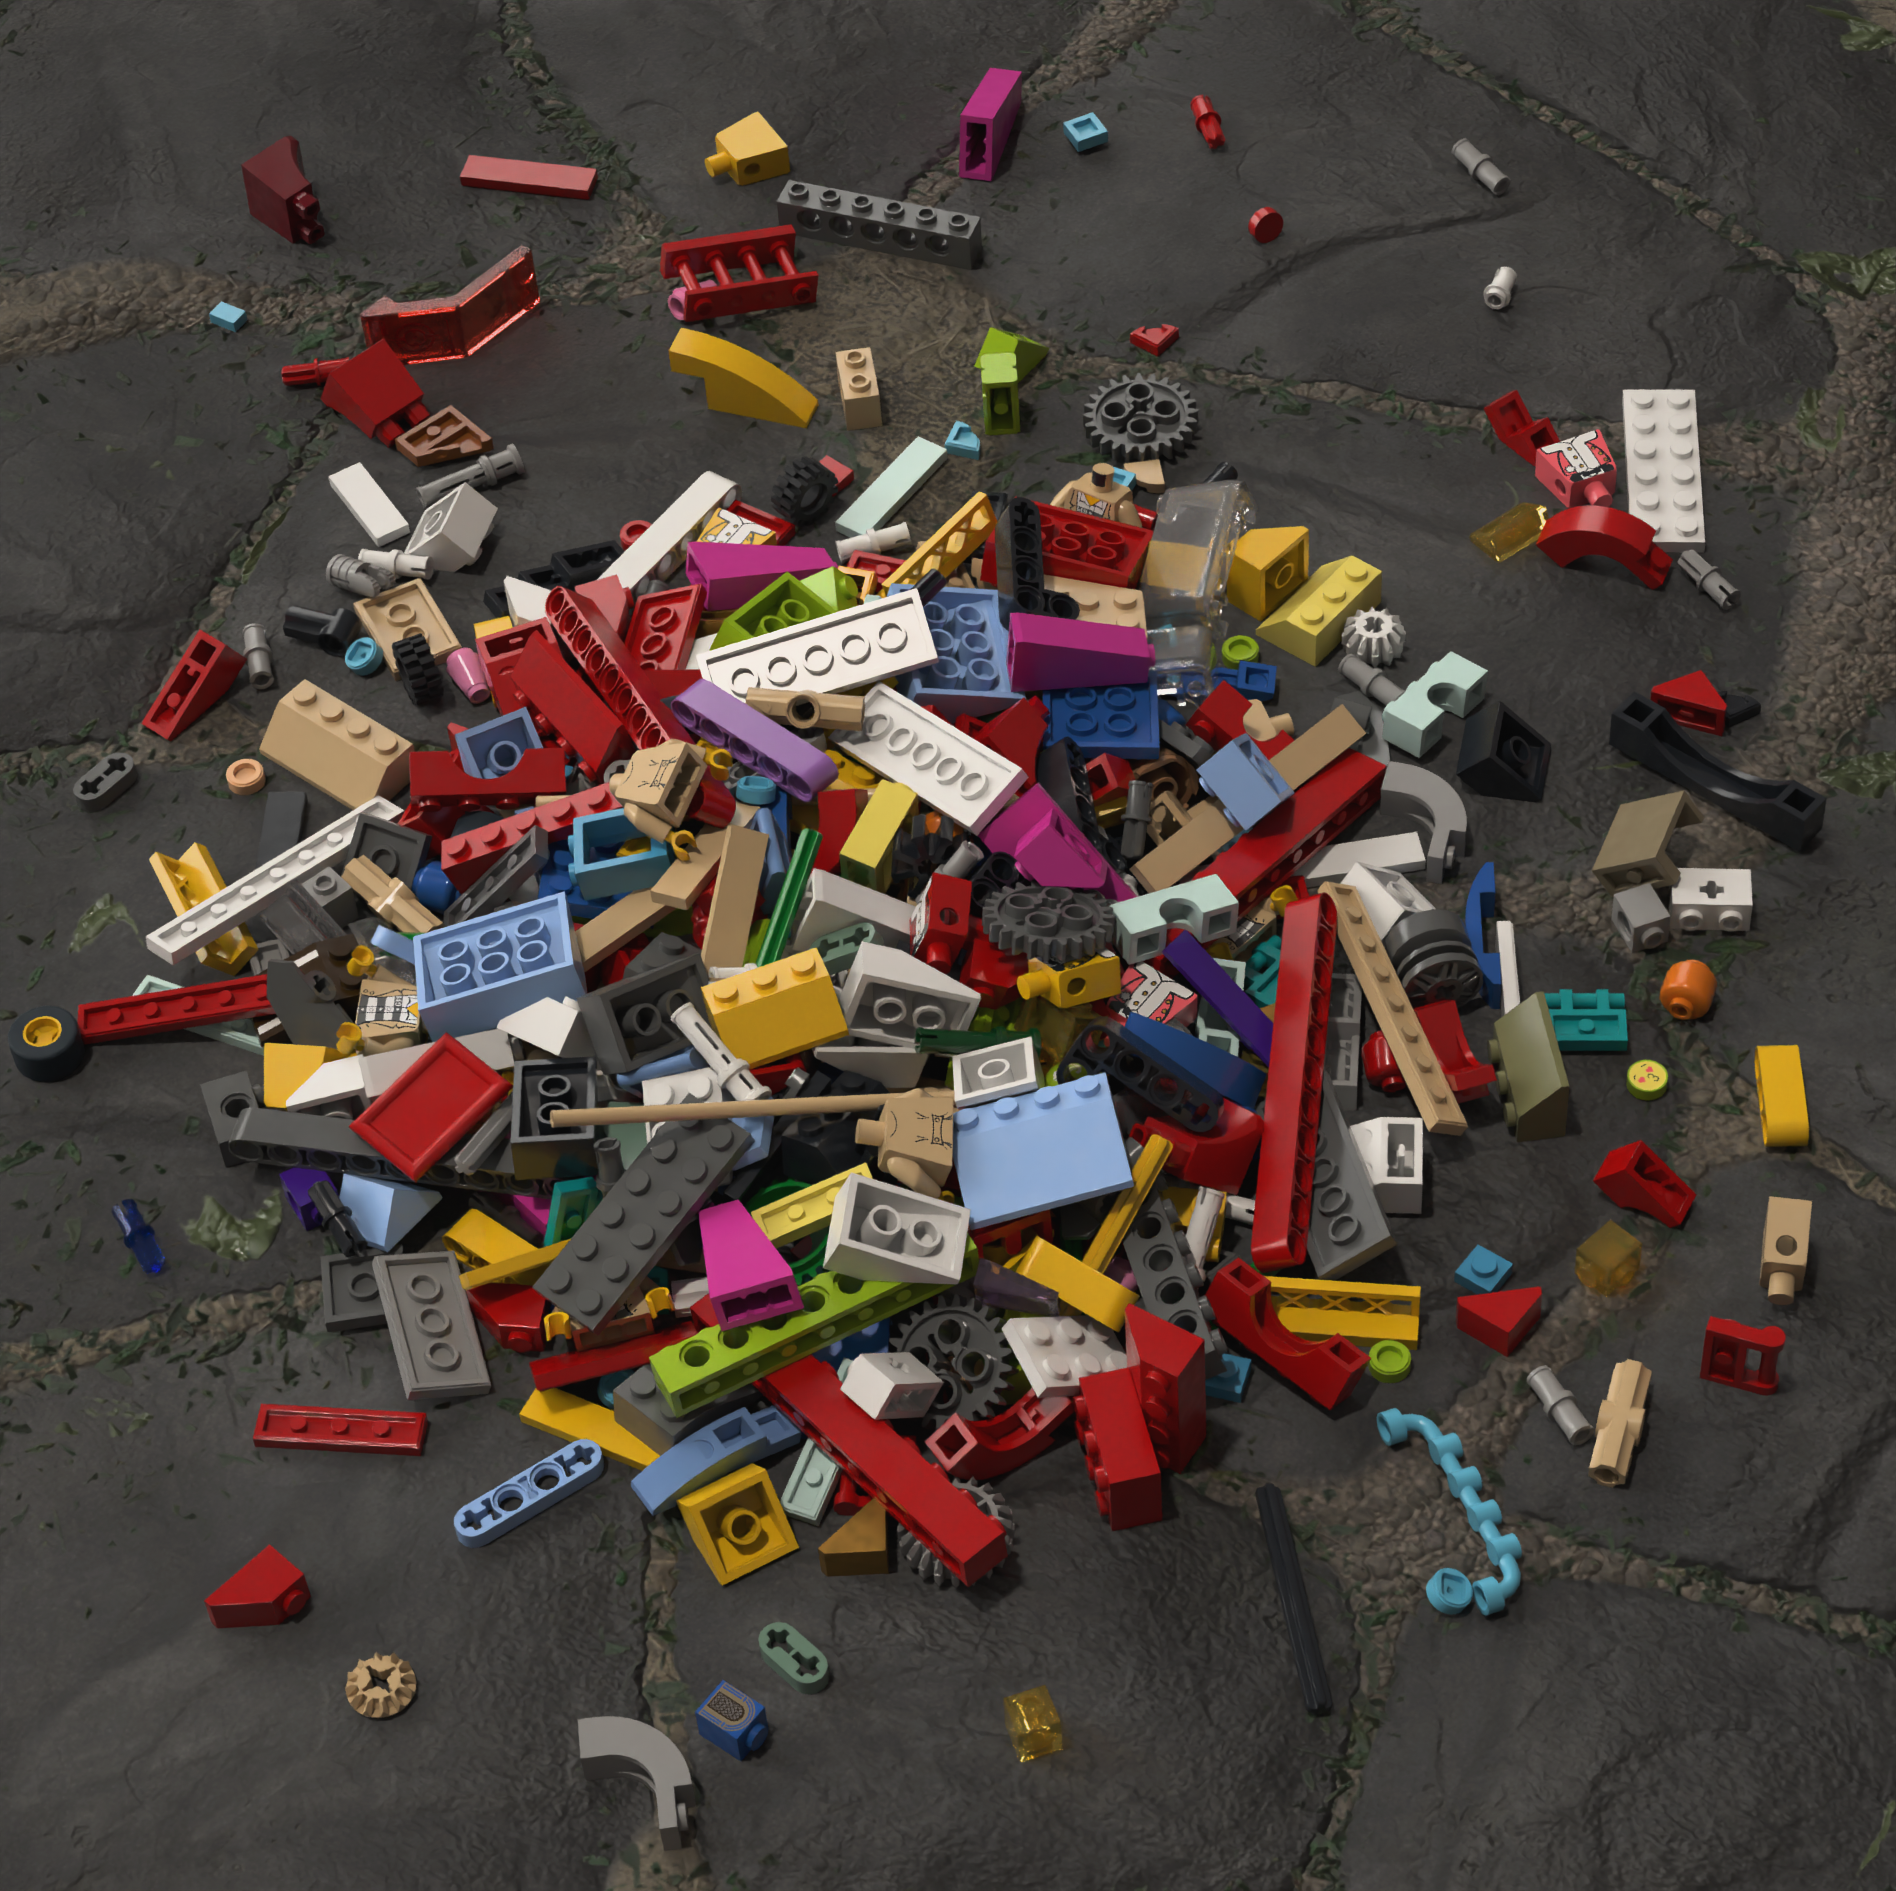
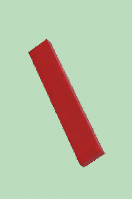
(174, 1009)

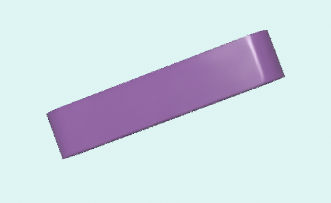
(754, 740)

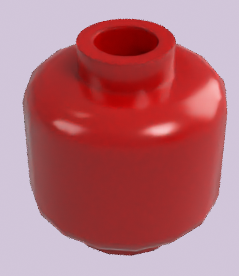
(1381, 1065)

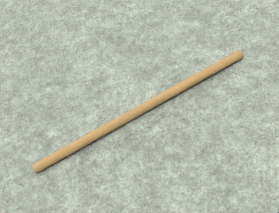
(724, 1110)

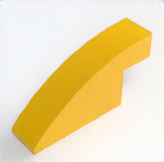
(741, 380)

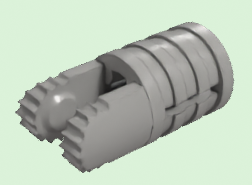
(358, 576)

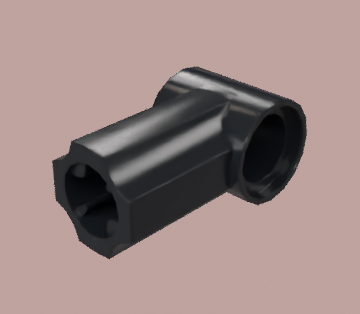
(330, 631)

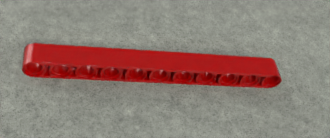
(630, 692)
(1294, 1084)

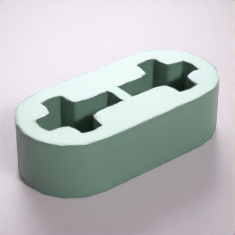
(841, 947)
(787, 1664)

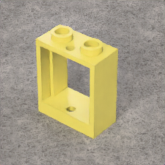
(868, 850)

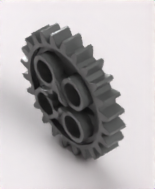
(1140, 418)
(1048, 921)
(979, 1338)

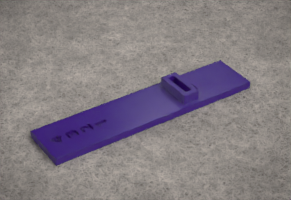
(1222, 993)

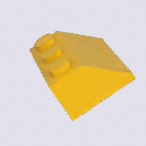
(776, 1009)

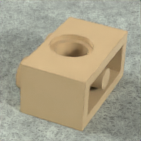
(858, 388)

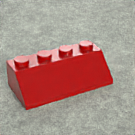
(569, 710)
(1169, 1383)

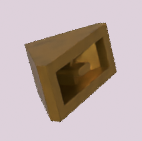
(858, 1545)

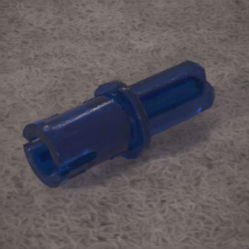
(139, 1236)

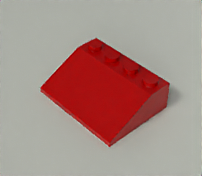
(1083, 548)

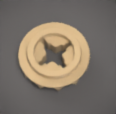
(377, 1701)

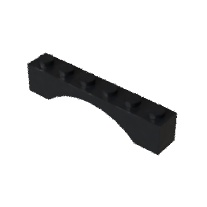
(1776, 807)

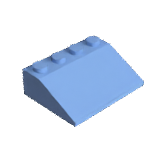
(970, 655)
(497, 966)
(1039, 1151)

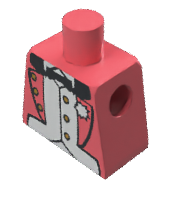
(1578, 470)
(1152, 996)

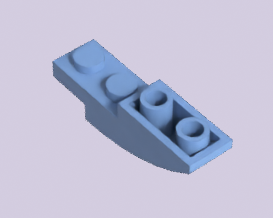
(712, 1454)

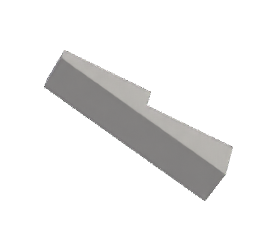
(1343, 1037)

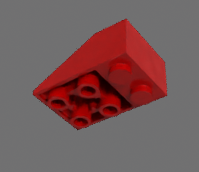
(499, 656)

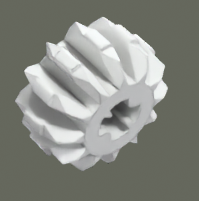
(1374, 636)

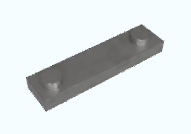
(501, 878)

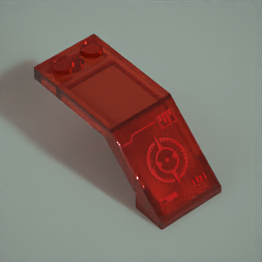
(459, 323)

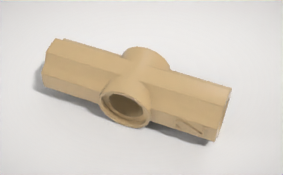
(831, 710)
(389, 897)
(1620, 1423)

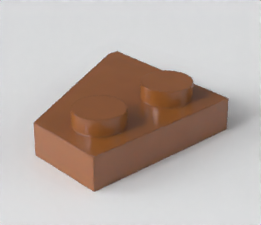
(443, 438)

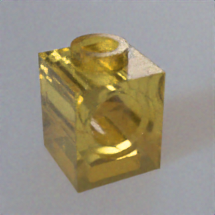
(1032, 1723)

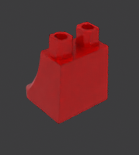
(376, 393)
(1017, 736)
(1210, 1157)

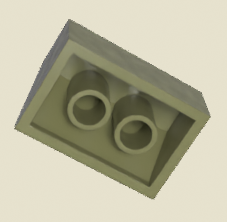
(1530, 1071)

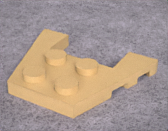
(1102, 602)

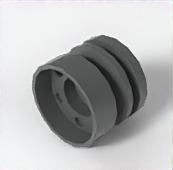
(1434, 958)

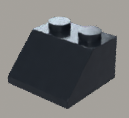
(1503, 755)

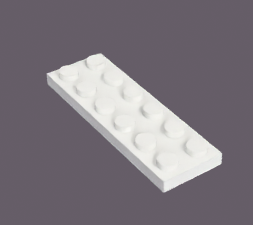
(1664, 466)
(829, 651)
(931, 758)

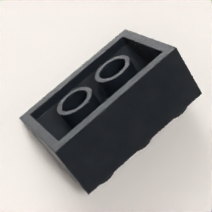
(825, 1142)

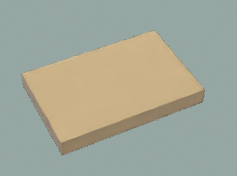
(405, 613)

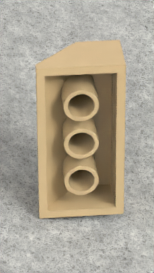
(336, 747)

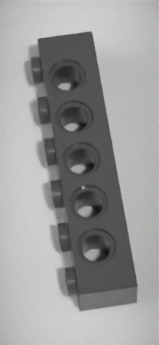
(881, 224)
(1178, 1282)

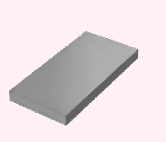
(431, 1325)

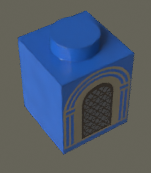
(732, 1721)

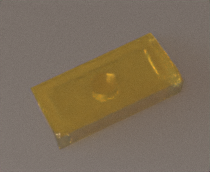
(1511, 531)

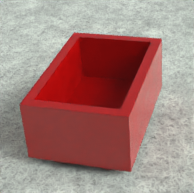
(1118, 1449)

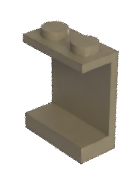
(1638, 840)

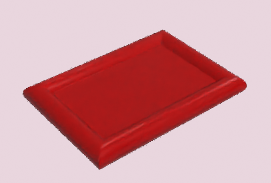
(431, 1107)

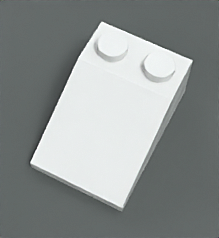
(896, 994)
(895, 1234)

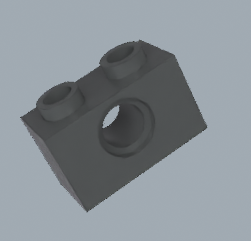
(224, 1102)

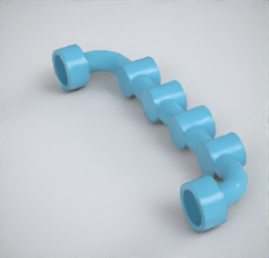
(1464, 1484)

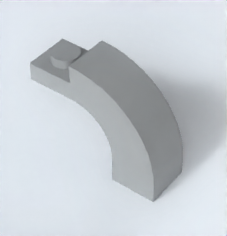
(1435, 805)
(640, 1752)

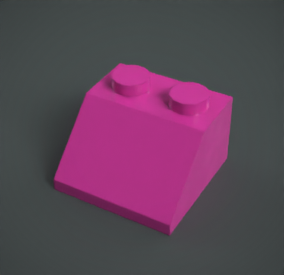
(1058, 855)

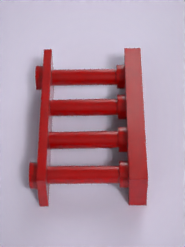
(734, 251)

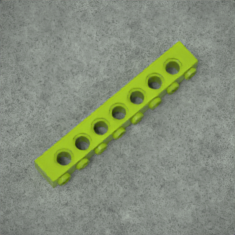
(738, 1356)

